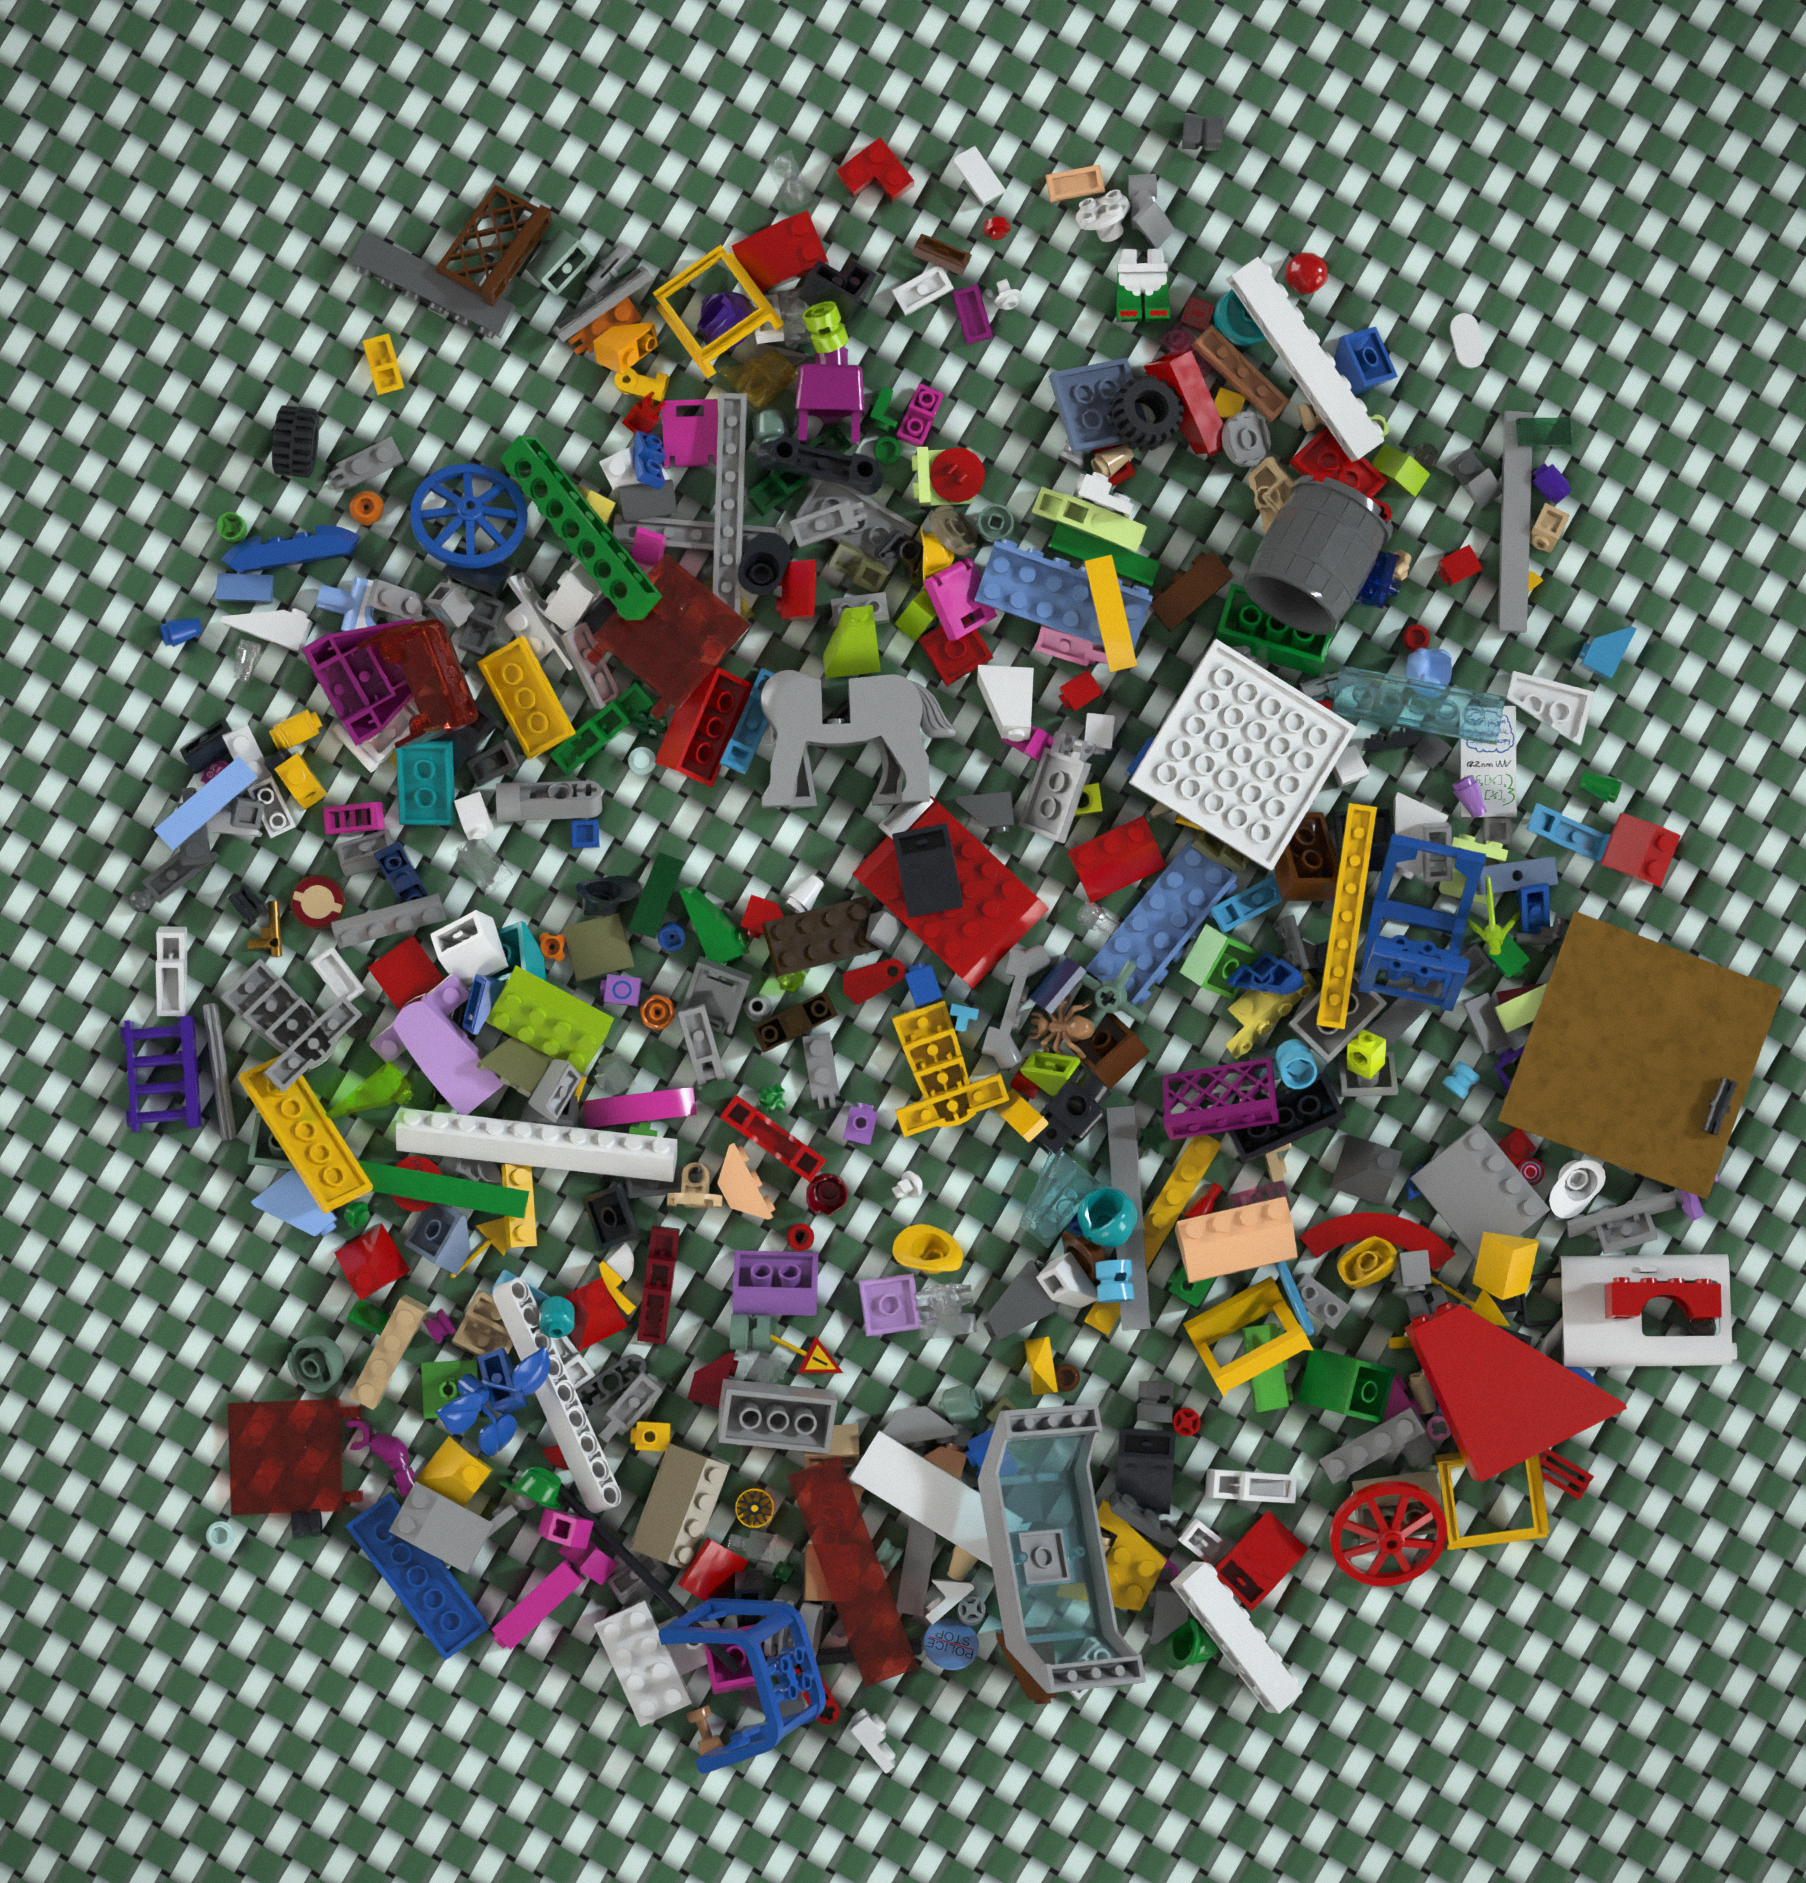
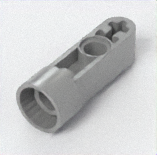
(547, 800)

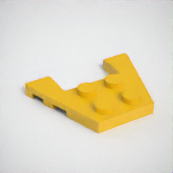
(1131, 1563)

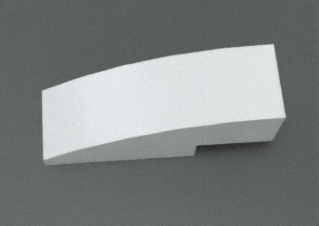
(171, 971)
(1250, 1486)

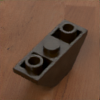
(794, 1021)

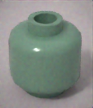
(769, 425)
(960, 1404)

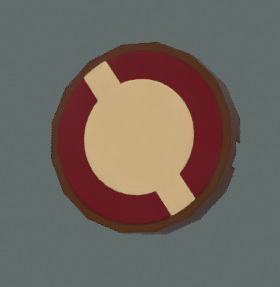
(317, 902)

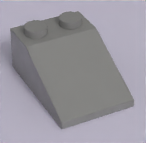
(441, 1527)

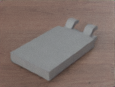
(1057, 787)

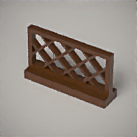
(514, 256)

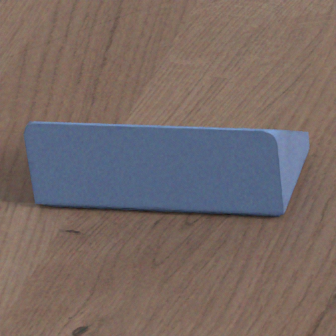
(244, 588)

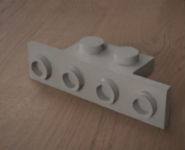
(1623, 1225)

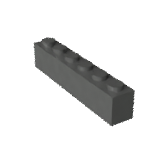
(422, 282)

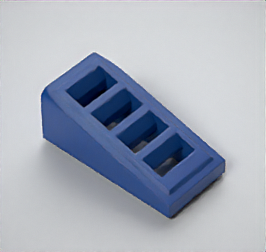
(481, 1001)

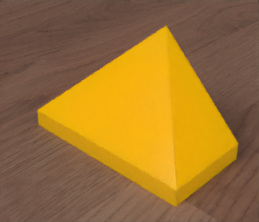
(1040, 1366)

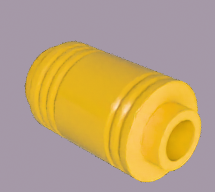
(296, 729)

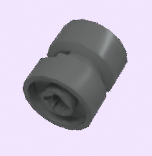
(1202, 132)
(1420, 1303)
(1155, 1401)

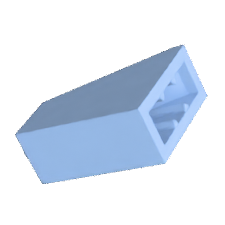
(294, 1204)

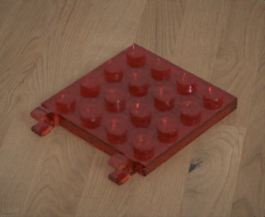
(676, 640)
(287, 1456)

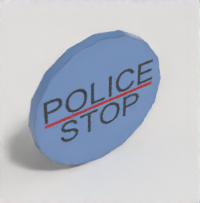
(951, 1644)

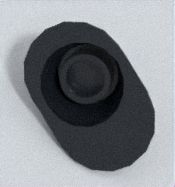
(764, 563)
(605, 894)

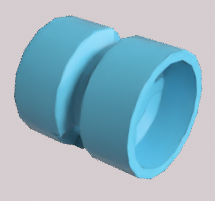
(1296, 1064)
(1114, 1281)

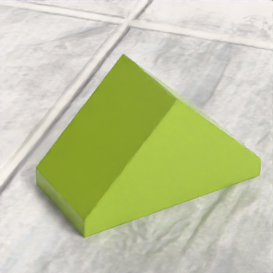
(1400, 469)
(917, 616)
(1049, 1070)

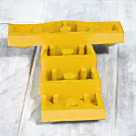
(940, 1072)

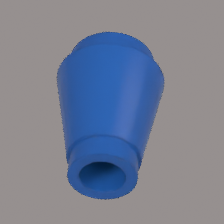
(178, 631)

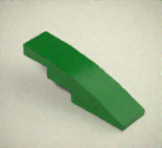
(602, 728)

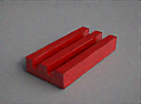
(1583, 1485)

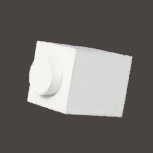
(1099, 731)
(474, 816)

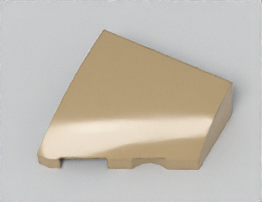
(1271, 489)

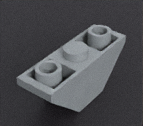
(919, 1424)

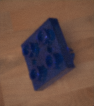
(1379, 582)

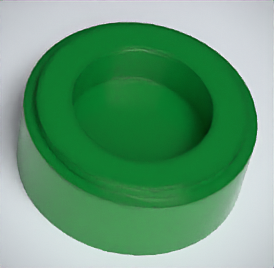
(887, 450)

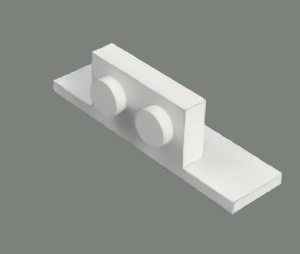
(530, 622)

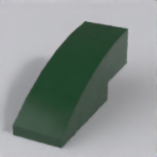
(656, 895)

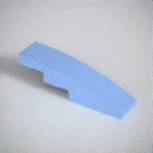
(206, 803)

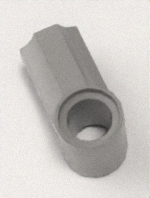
(1140, 190)

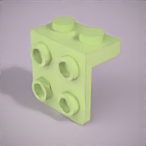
(923, 488)
(1494, 855)

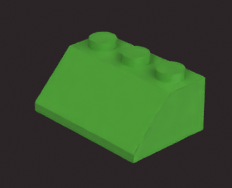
(1269, 1387)

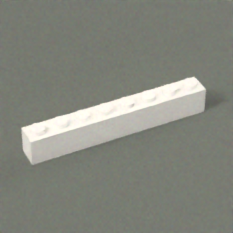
(1305, 359)

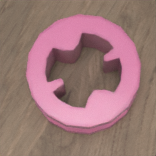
(1440, 1436)

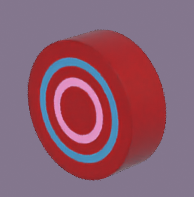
(1531, 1170)

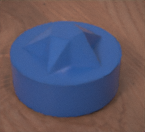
(671, 936)

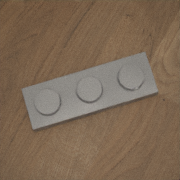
(596, 679)

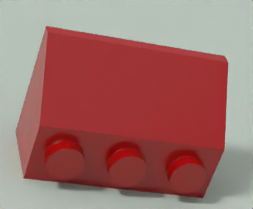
(1116, 859)

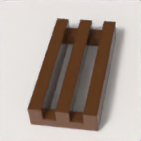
(941, 254)

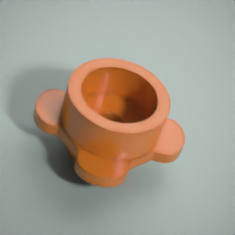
(558, 941)

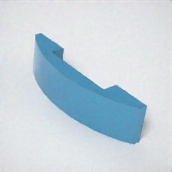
(749, 729)
(1568, 833)
(1247, 904)

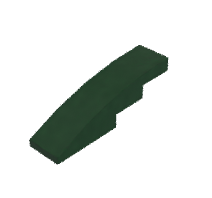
(783, 484)

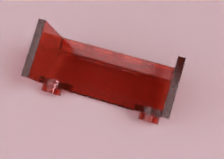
(432, 675)

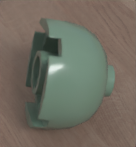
(316, 1363)

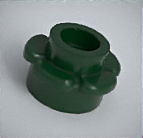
(783, 1571)

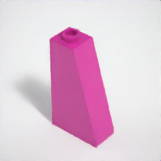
(537, 1605)

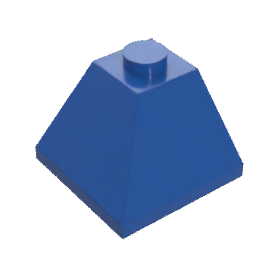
(1363, 360)

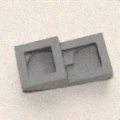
(1153, 224)

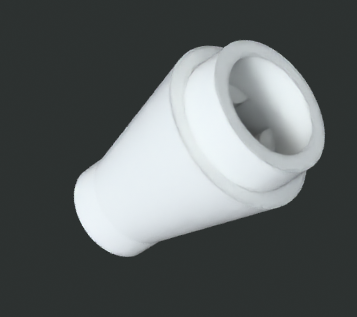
(805, 895)

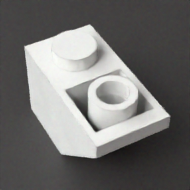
(1067, 1282)

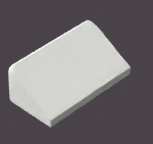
(978, 176)

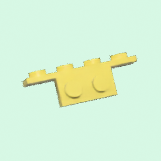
(1260, 1011)

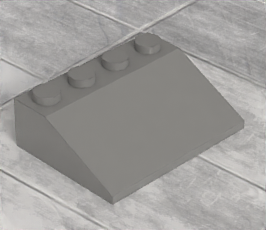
(1478, 1190)

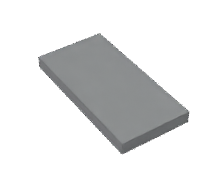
(871, 530)

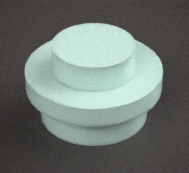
(641, 761)
(220, 1535)

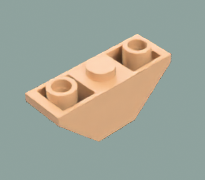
(741, 1185)

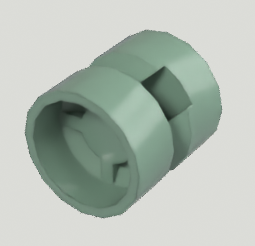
(995, 523)
(750, 1332)

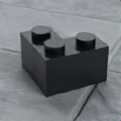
(844, 289)

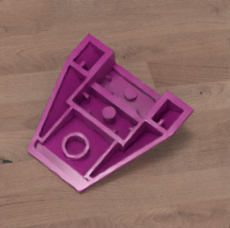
(359, 681)

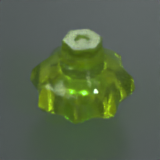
(791, 981)

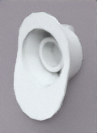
(1576, 1187)

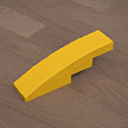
(1110, 613)

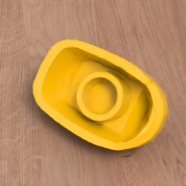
(1368, 1262)

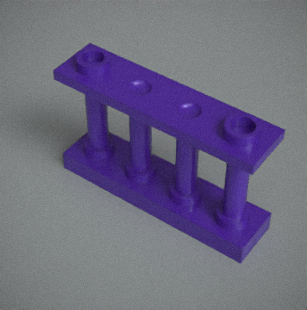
(187, 1086)

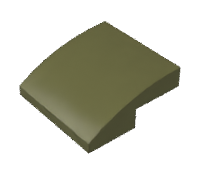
(598, 946)

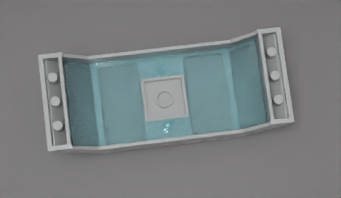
(1052, 1551)

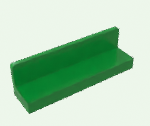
(1084, 547)

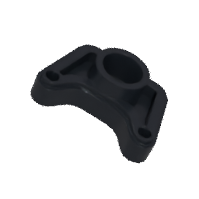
(903, 549)

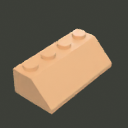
(1236, 1239)

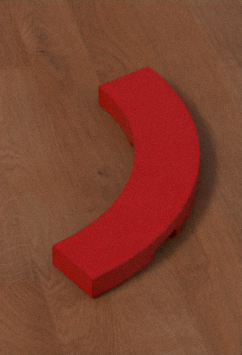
(1385, 1226)

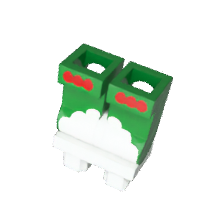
(1145, 279)

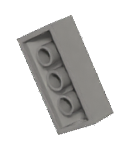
(776, 1416)

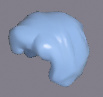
(1429, 666)

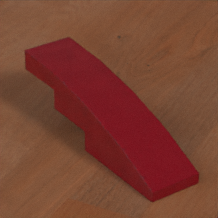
(658, 1284)

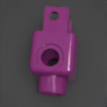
(830, 393)

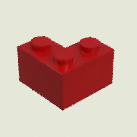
(878, 165)

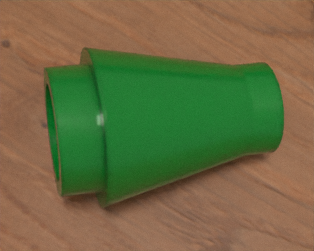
(1601, 786)

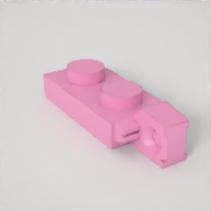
(1069, 647)

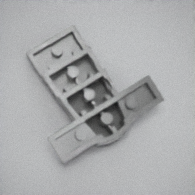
(288, 1023)

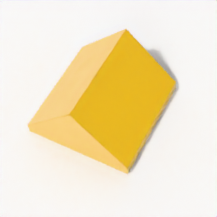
(1504, 1264)

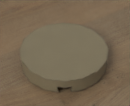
(953, 530)

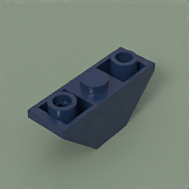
(400, 872)

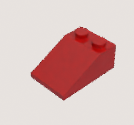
(781, 252)

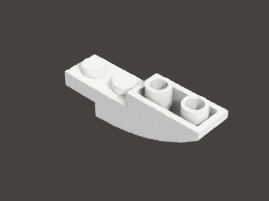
(275, 813)

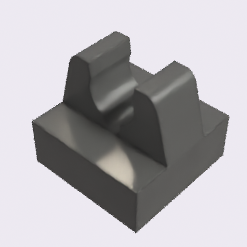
(247, 813)

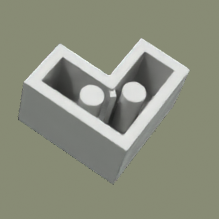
(574, 597)

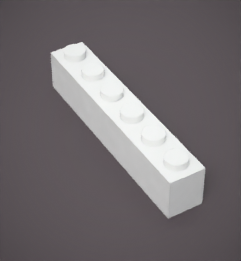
(1236, 1636)

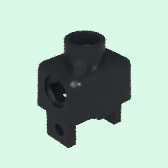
(1062, 1124)

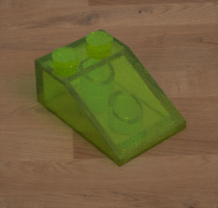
(380, 1090)

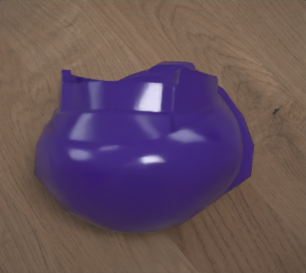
(721, 313)

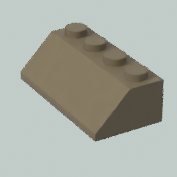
(679, 1506)

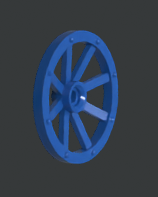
(468, 518)

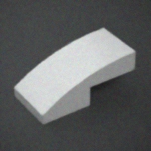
(573, 1361)

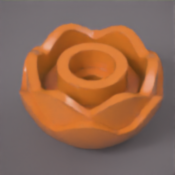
(369, 516)
(655, 1003)

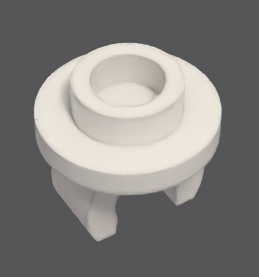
(1007, 298)
(909, 1184)

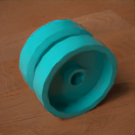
(1233, 324)

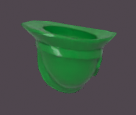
(1189, 1645)

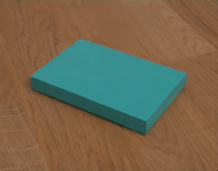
(426, 784)

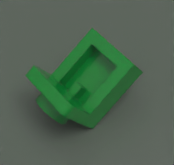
(880, 404)

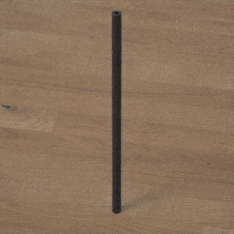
(642, 1573)

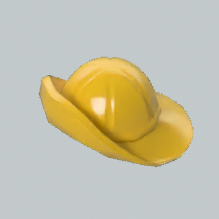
(927, 1249)

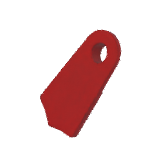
(871, 980)

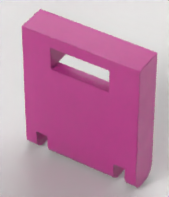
(690, 437)
(956, 598)

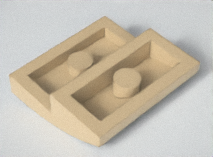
(482, 1328)

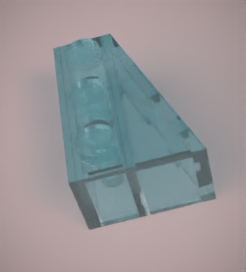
(1056, 1197)

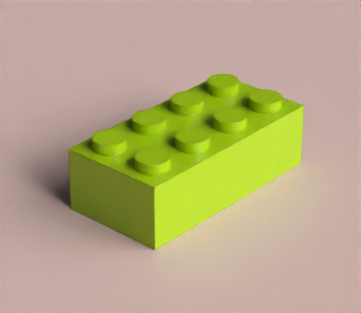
(549, 1019)

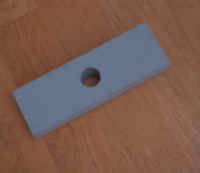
(1528, 873)

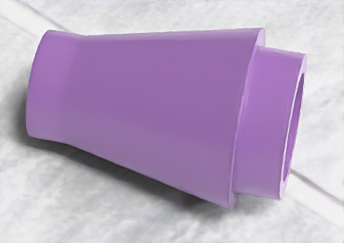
(1470, 795)

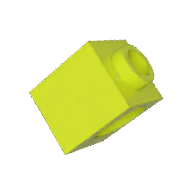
(1092, 791)
(1366, 1054)

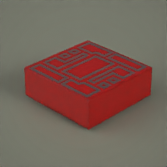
(1197, 313)

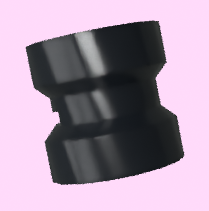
(306, 1523)

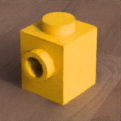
(651, 1435)

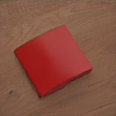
(406, 972)
(712, 1571)

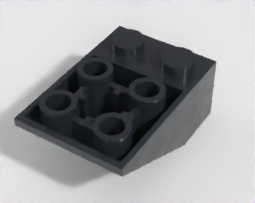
(470, 738)
(927, 870)
(1146, 1467)

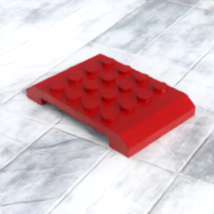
(995, 902)

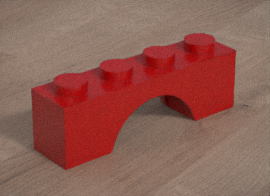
(773, 1138)
(1697, 1299)

